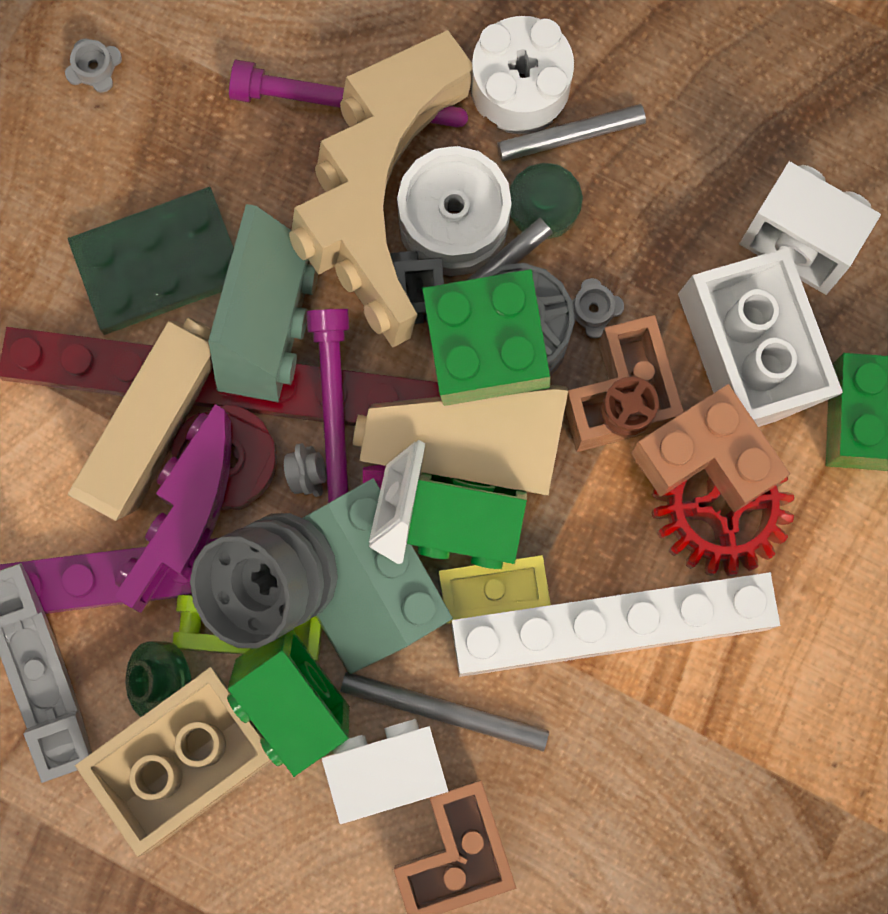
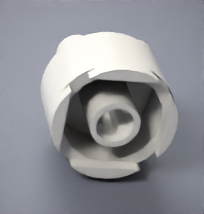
(516, 48)

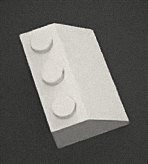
(760, 336)

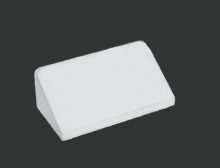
(396, 503)

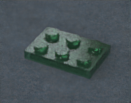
(154, 260)

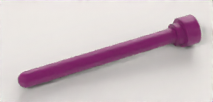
(251, 82)
(328, 331)

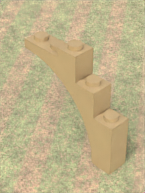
(346, 223)

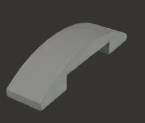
(39, 679)

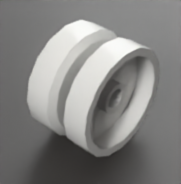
(459, 182)

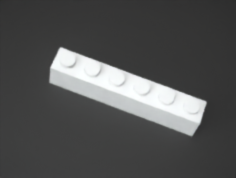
(614, 624)

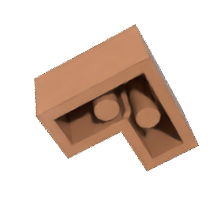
(627, 351)
(716, 438)
(468, 867)

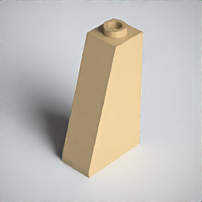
(146, 422)
(483, 441)

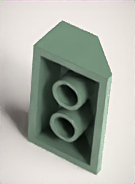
(260, 310)
(375, 600)

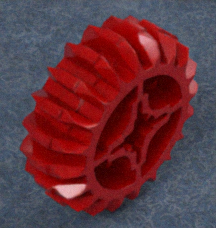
(723, 528)

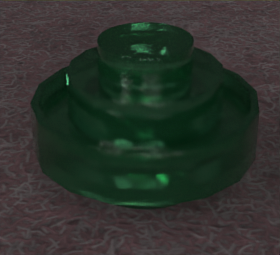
(548, 194)
(155, 674)

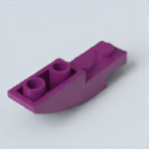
(196, 492)

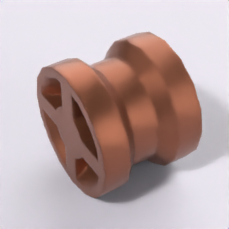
(634, 397)

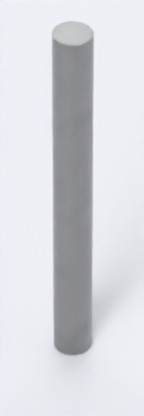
(445, 711)

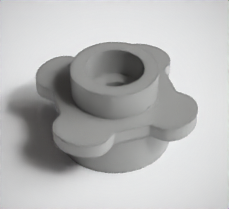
(89, 51)
(608, 307)
(305, 470)

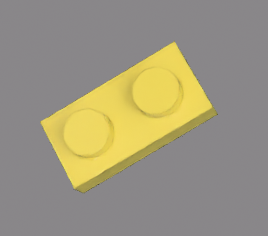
(487, 591)

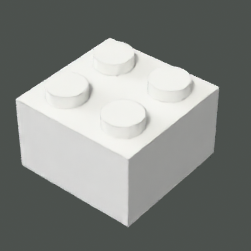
(815, 222)
(384, 773)

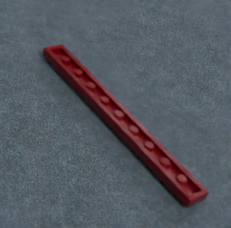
(112, 366)

